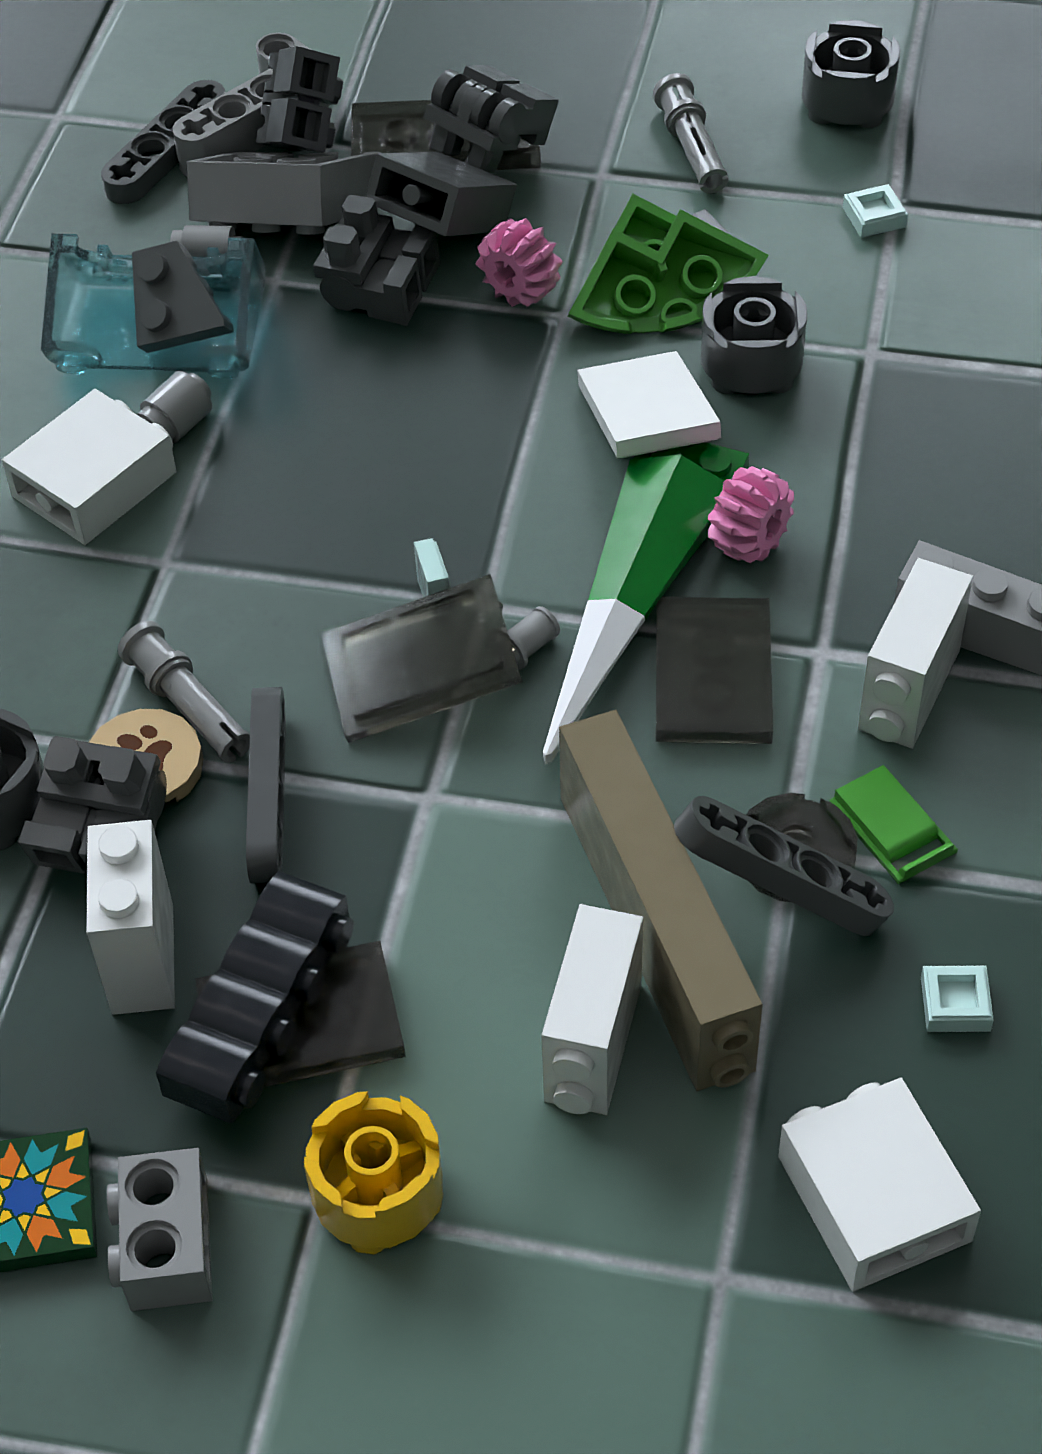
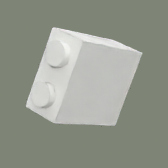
(90, 465)
(914, 652)
(130, 917)
(592, 1010)
(877, 1182)

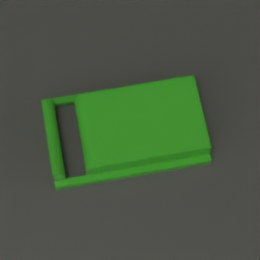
(891, 822)

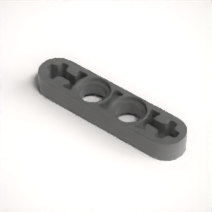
(129, 173)
(266, 784)
(783, 866)

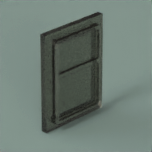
(420, 658)

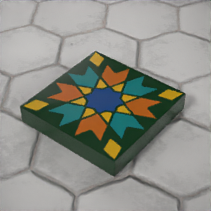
(46, 1200)

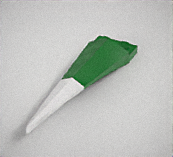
(649, 542)

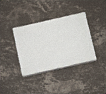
(648, 404)

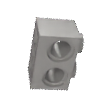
(171, 1227)

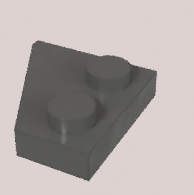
(173, 299)

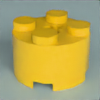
(374, 1171)

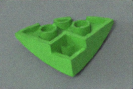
(660, 271)

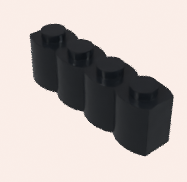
(254, 996)

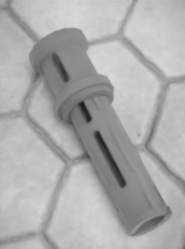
(686, 120)
(170, 676)

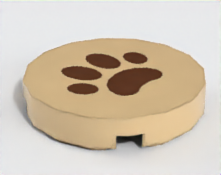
(160, 734)

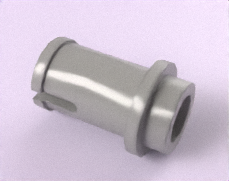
(533, 633)

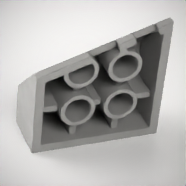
(275, 189)

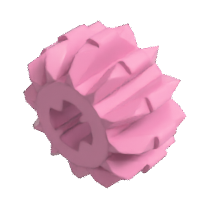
(519, 262)
(751, 514)

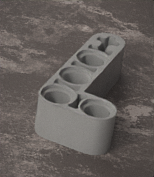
(233, 118)

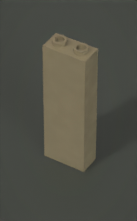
(649, 874)

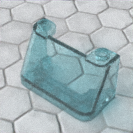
(93, 311)

